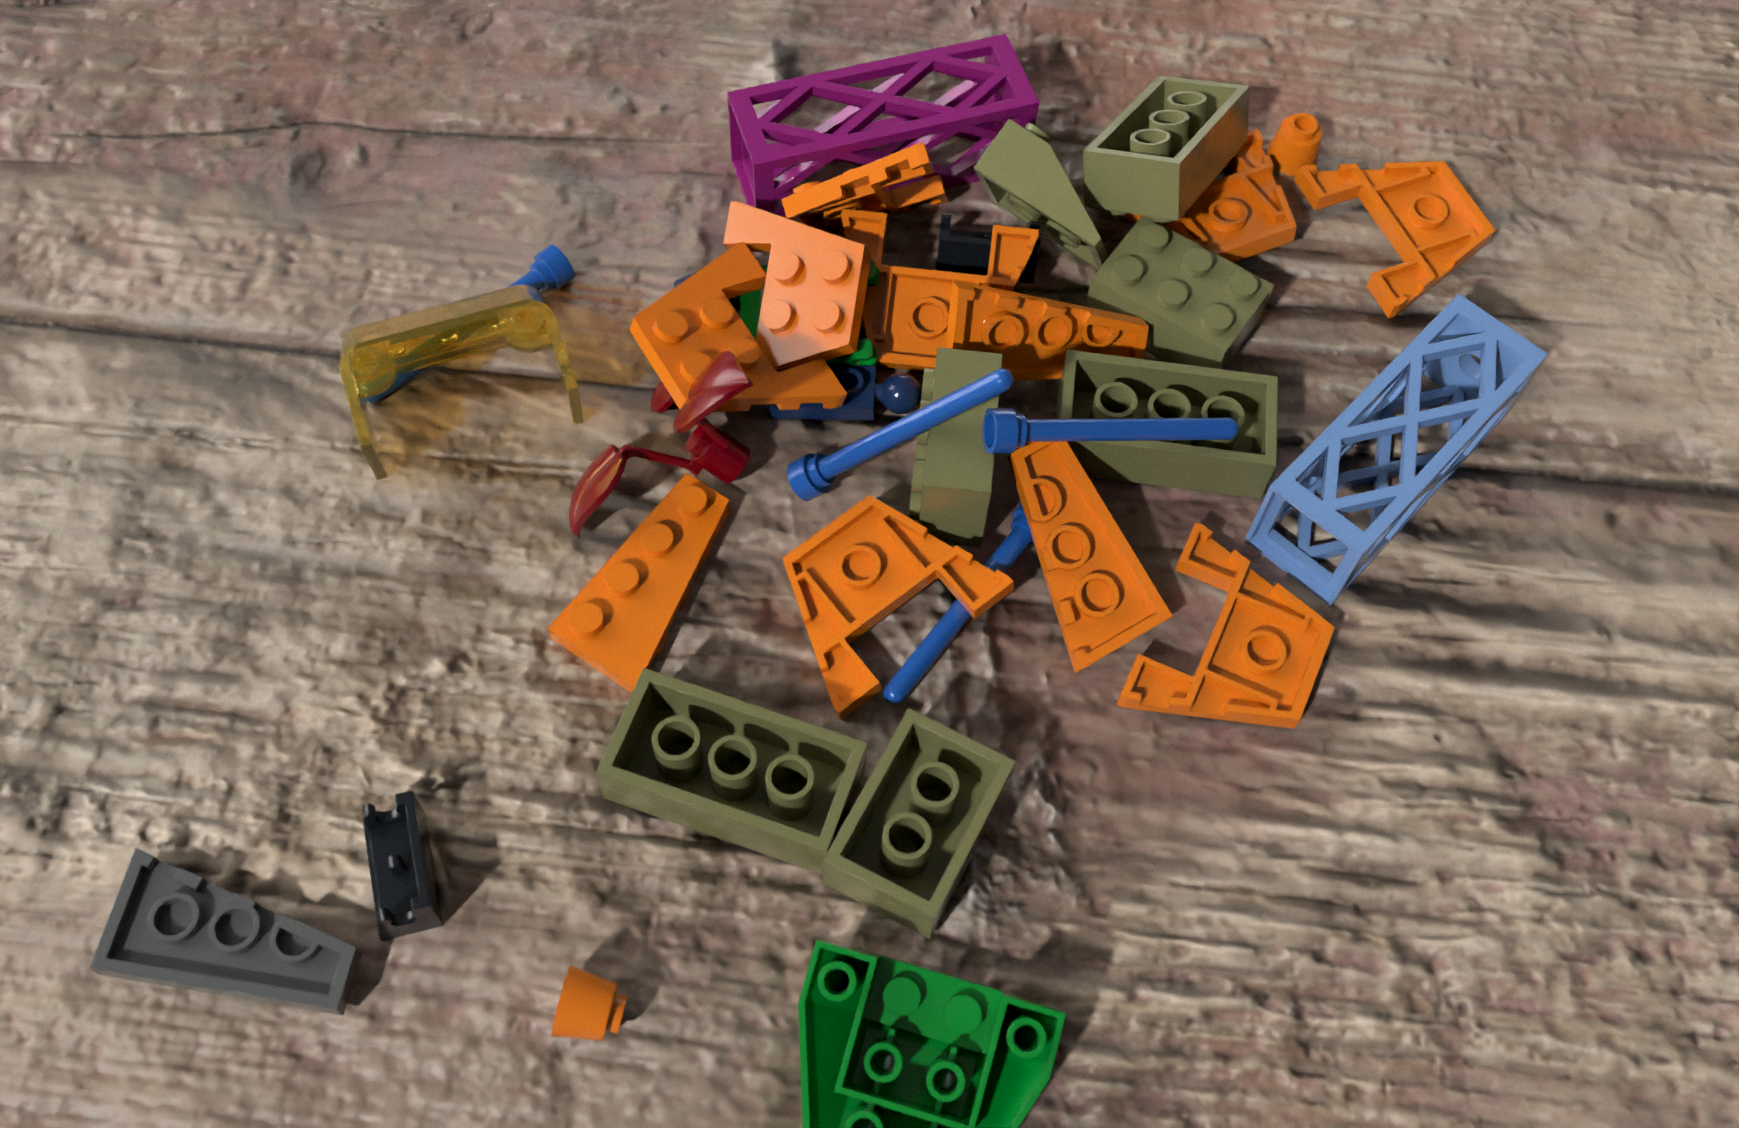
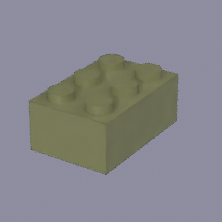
(1189, 296)
(950, 460)
(917, 822)

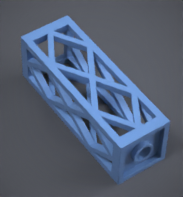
(1472, 389)

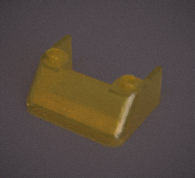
(382, 349)

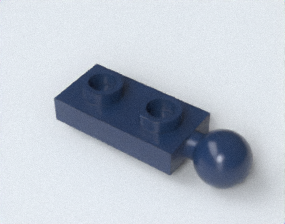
(898, 393)

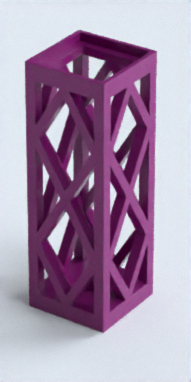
(970, 110)

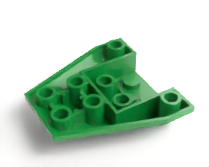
(916, 1046)

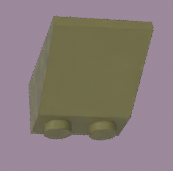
(1031, 185)

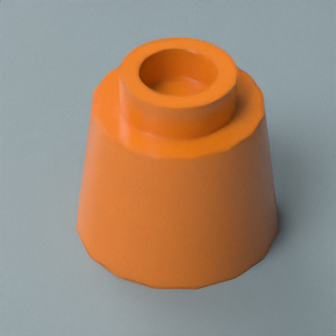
(1295, 143)
(588, 1007)

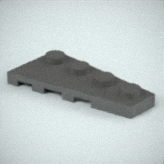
(207, 940)

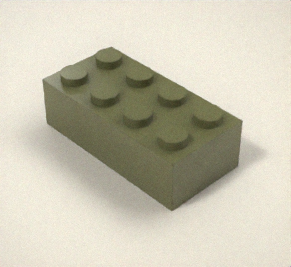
(1166, 148)
(1142, 388)
(732, 770)

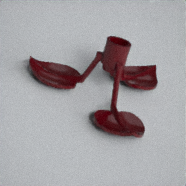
(708, 444)

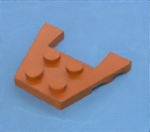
(867, 189)
(1241, 211)
(1420, 213)
(810, 287)
(911, 305)
(699, 323)
(863, 572)
(1256, 658)

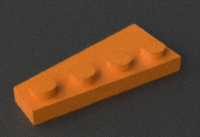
(1036, 330)
(1087, 562)
(632, 600)

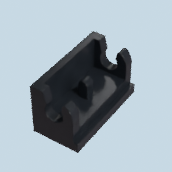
(970, 251)
(401, 868)

